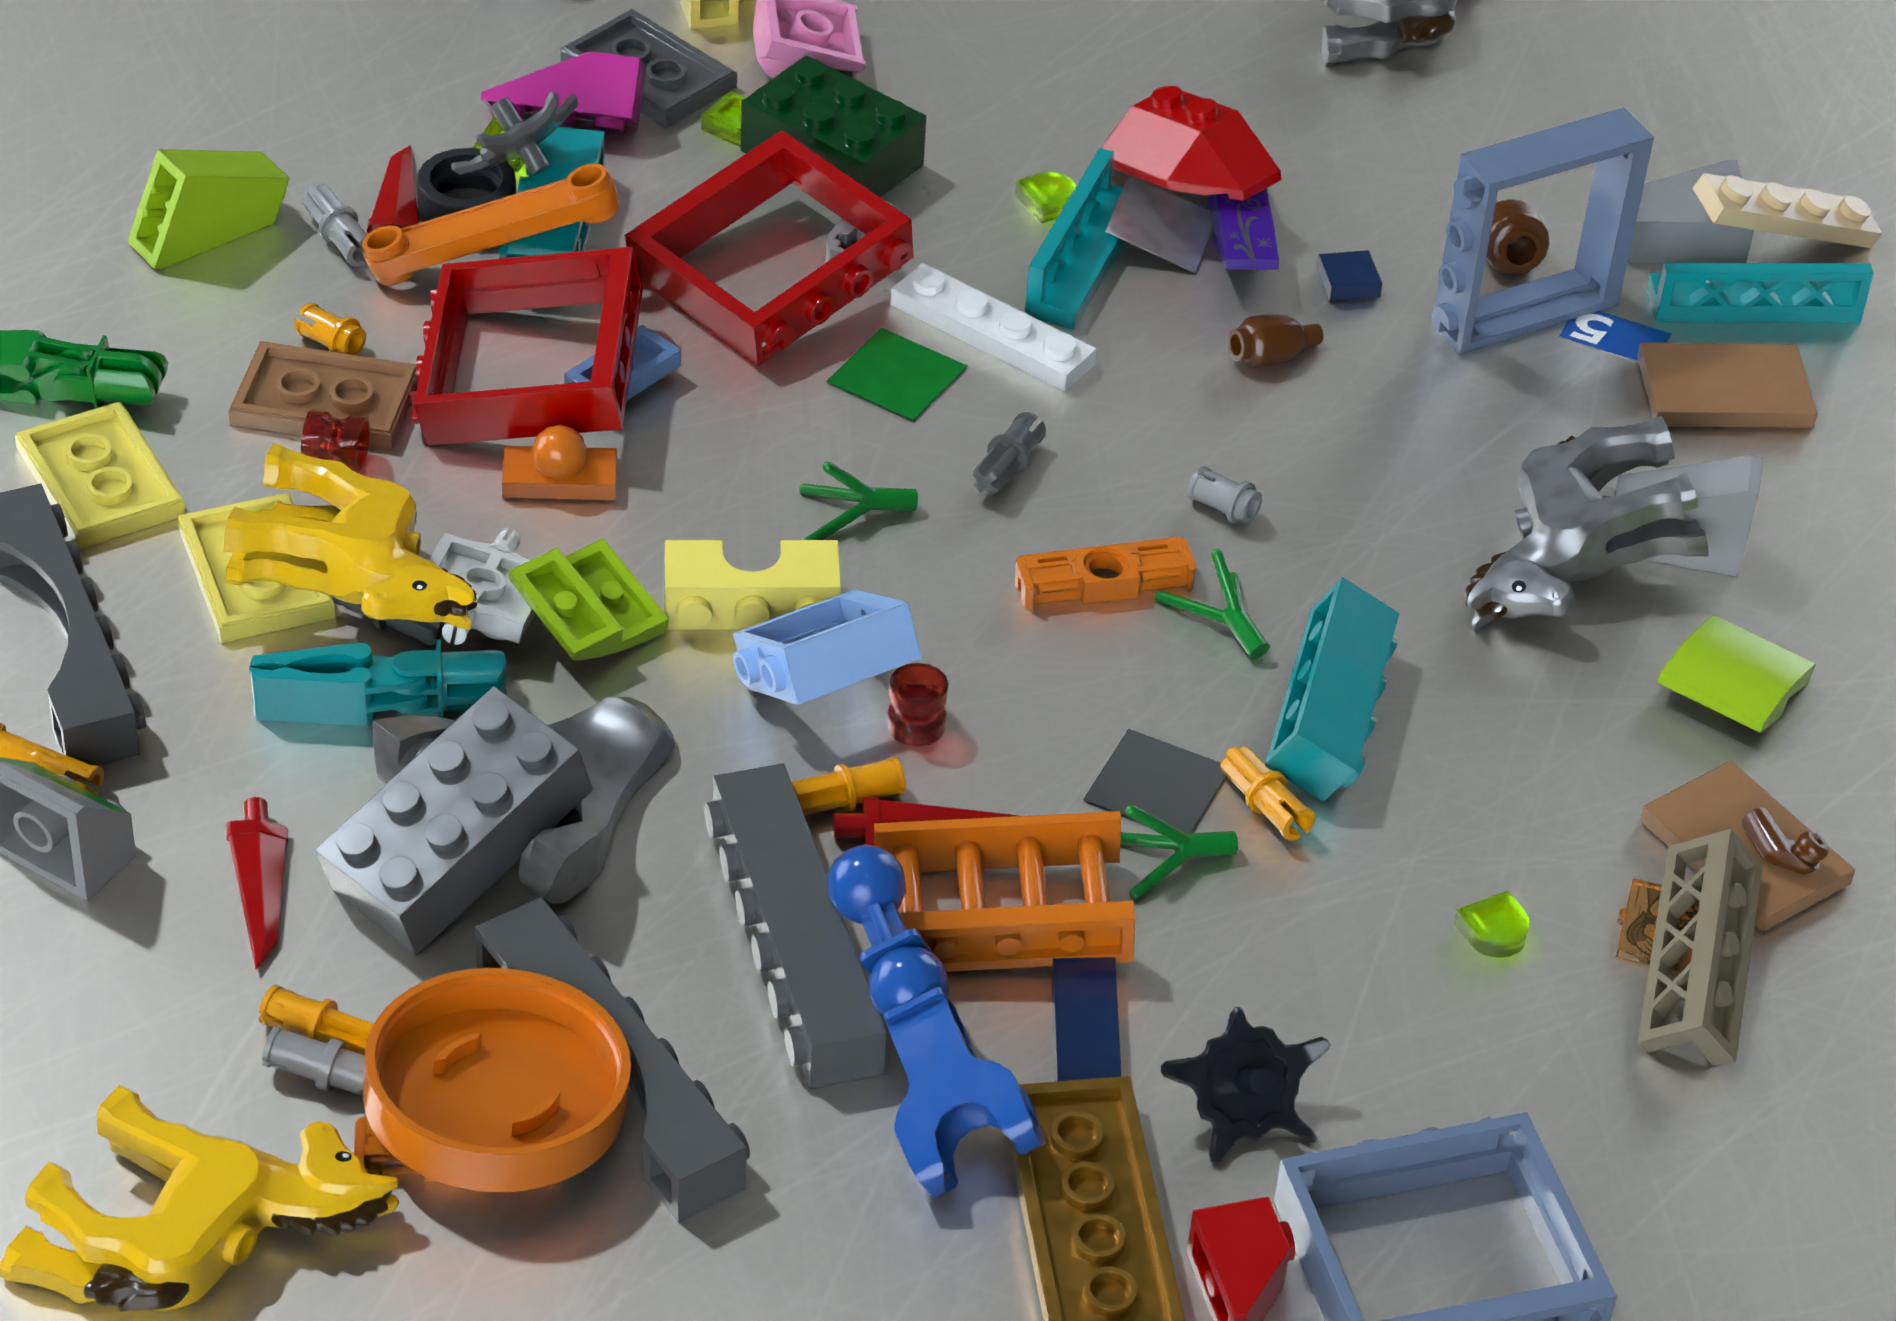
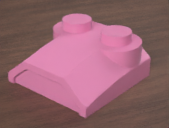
(813, 28)

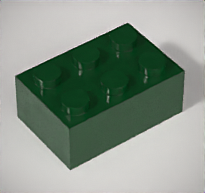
(839, 120)

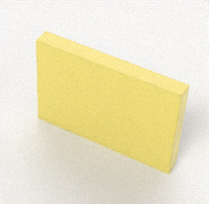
(100, 474)
(256, 605)

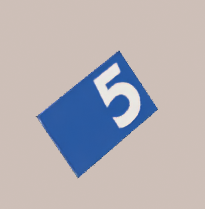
(1612, 334)

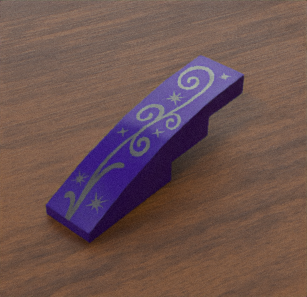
(1244, 232)

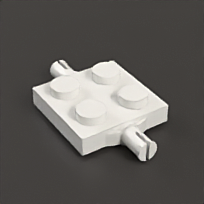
(500, 607)

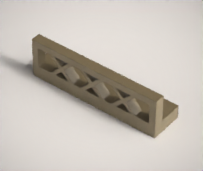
(1719, 943)

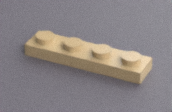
(1787, 210)

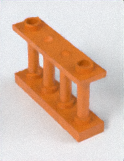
(1023, 934)

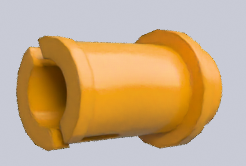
(331, 331)

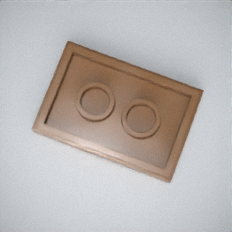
(292, 380)
(1727, 385)
(1720, 803)

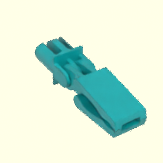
(349, 684)

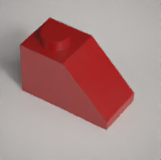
(1240, 1257)

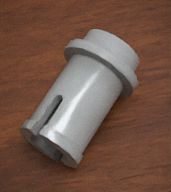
(1236, 500)

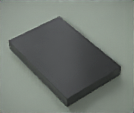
(677, 74)

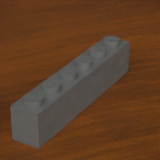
(795, 927)

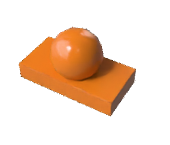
(559, 468)

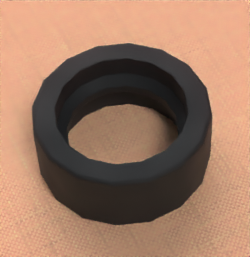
(437, 178)

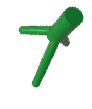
(868, 497)
(1233, 615)
(1185, 846)

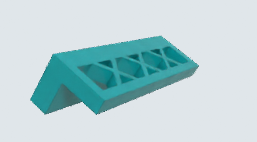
(1076, 249)
(1760, 292)

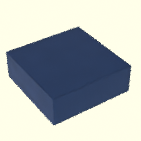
(1349, 275)

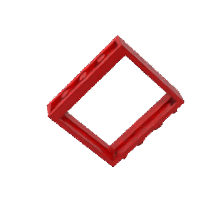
(732, 194)
(523, 284)

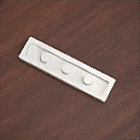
(993, 326)

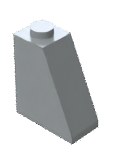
(1677, 227)
(1726, 503)

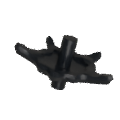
(1247, 1082)

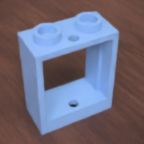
(826, 646)

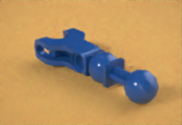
(910, 989)

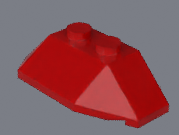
(1191, 146)

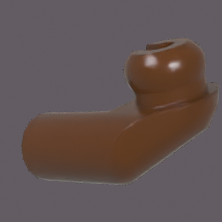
(1775, 848)

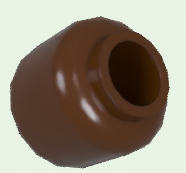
(1516, 238)

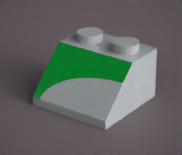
(61, 828)

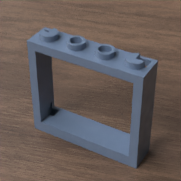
(1622, 159)
(1435, 1159)

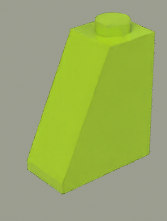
(203, 202)

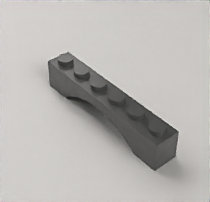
(88, 696)
(687, 1145)

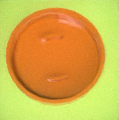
(496, 1079)

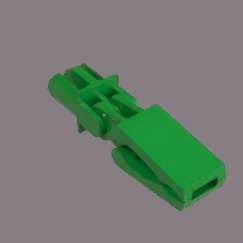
(63, 371)

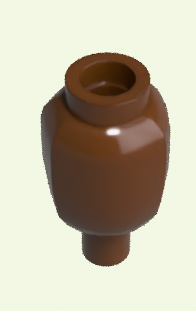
(1271, 339)

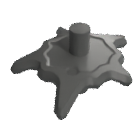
(520, 136)

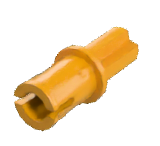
(849, 785)
(1267, 792)
(313, 1018)

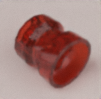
(336, 438)
(917, 704)

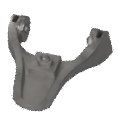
(620, 749)

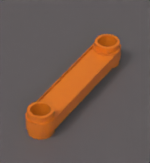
(583, 196)

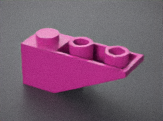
(605, 84)

